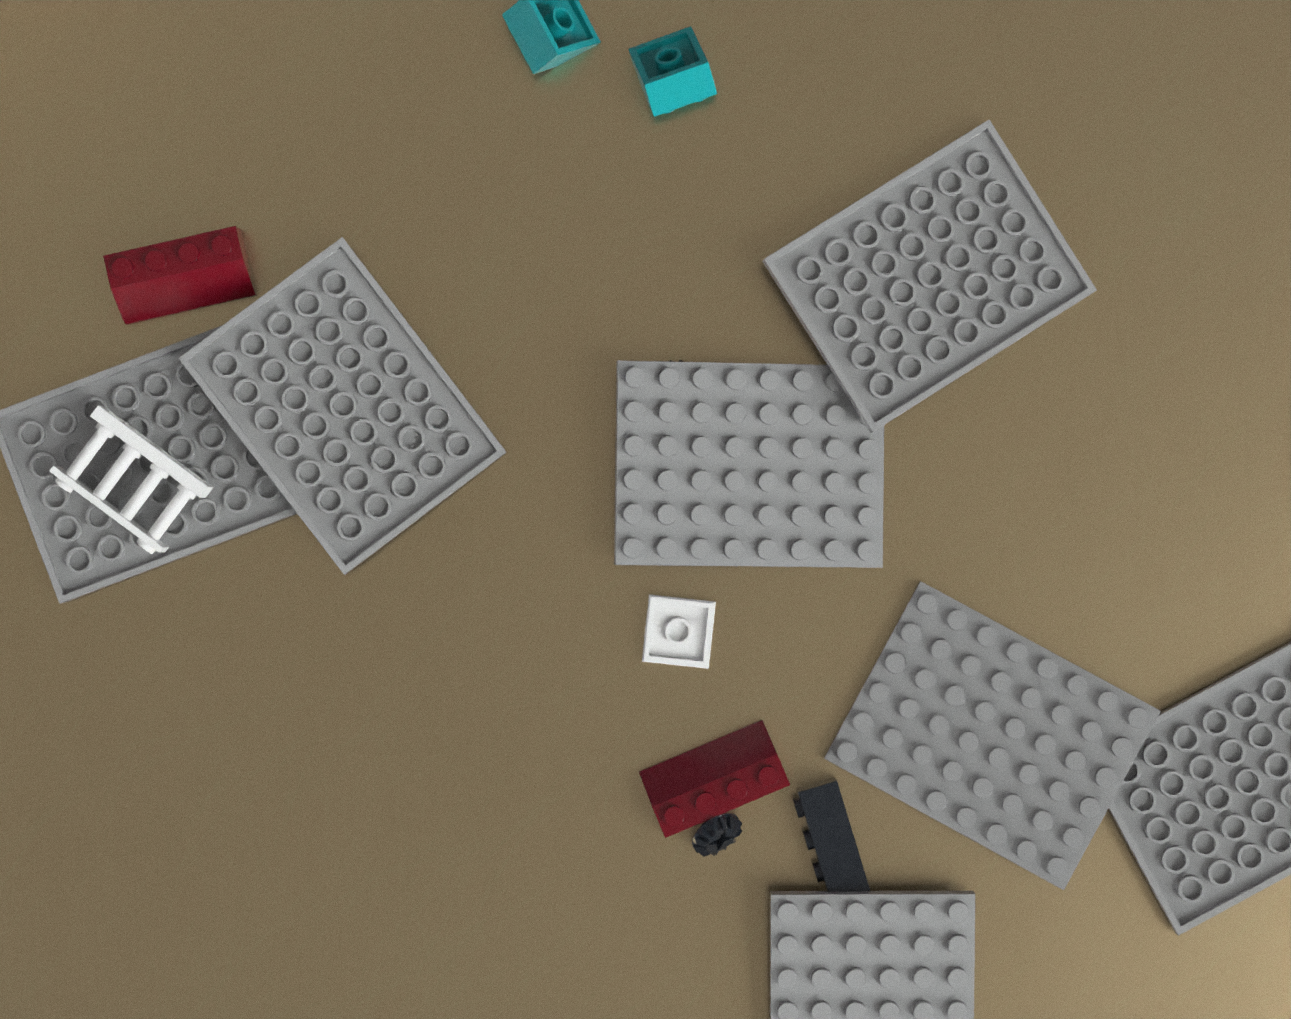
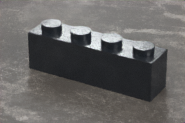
(831, 837)

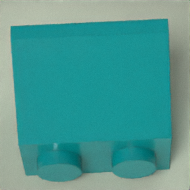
(550, 31)
(673, 71)

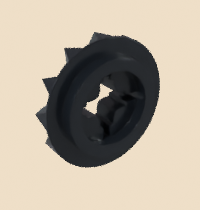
(717, 834)

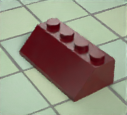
(180, 275)
(714, 778)

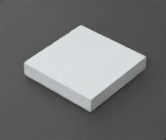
(678, 631)

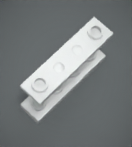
(135, 446)

